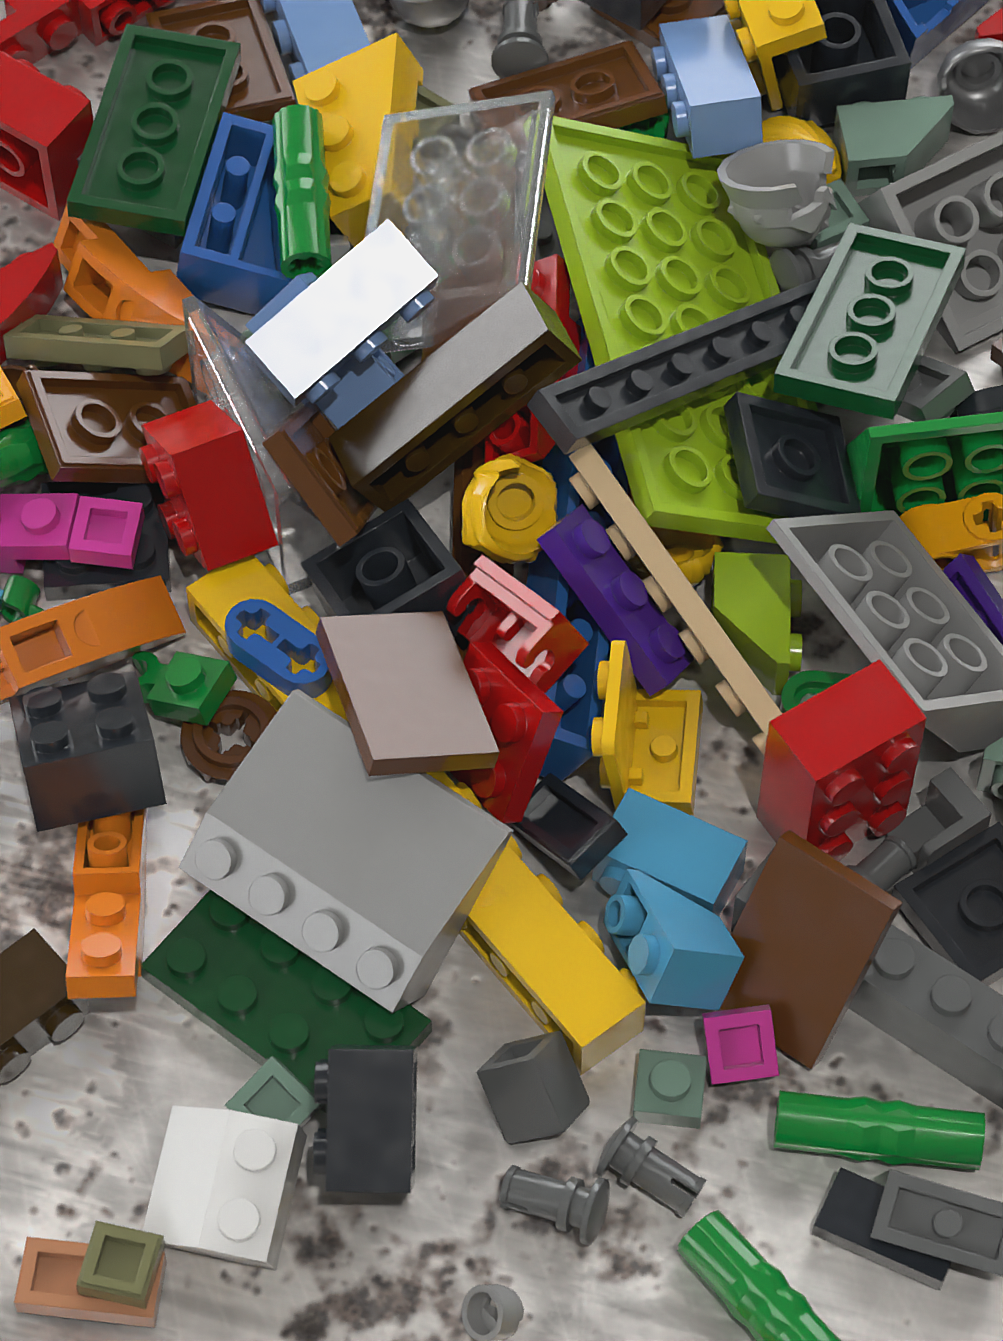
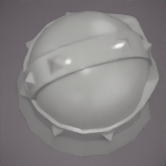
(780, 190)

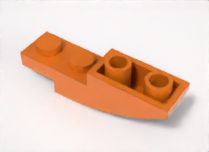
(114, 283)
(85, 635)
(108, 907)

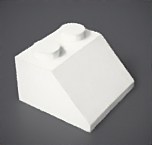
(226, 1184)

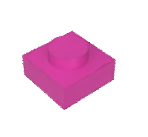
(106, 532)
(740, 1044)

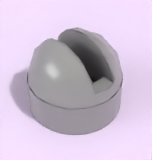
(488, 1322)

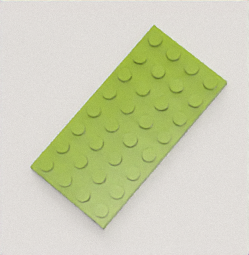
(648, 261)

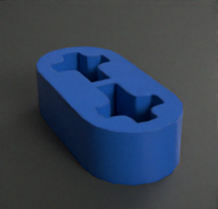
(272, 657)

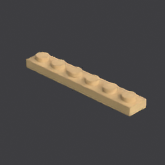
(671, 588)

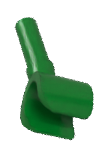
(19, 598)

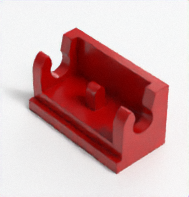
(516, 623)

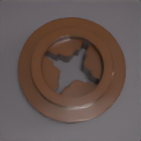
(204, 746)

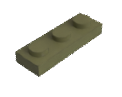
(97, 343)

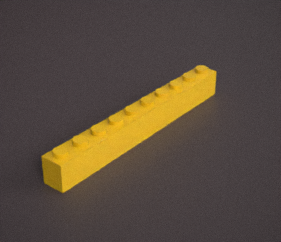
(519, 918)

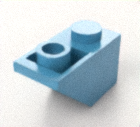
(671, 944)

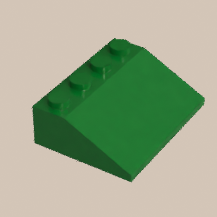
(927, 462)

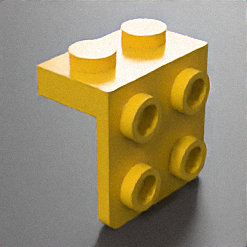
(771, 29)
(646, 738)

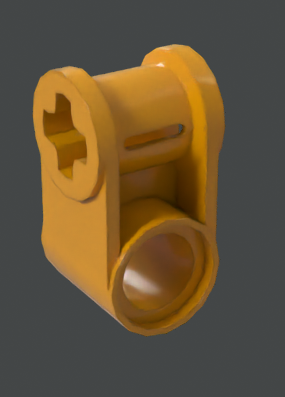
(959, 528)

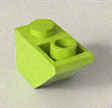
(754, 608)

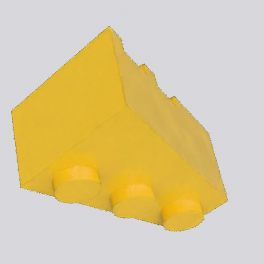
(353, 101)

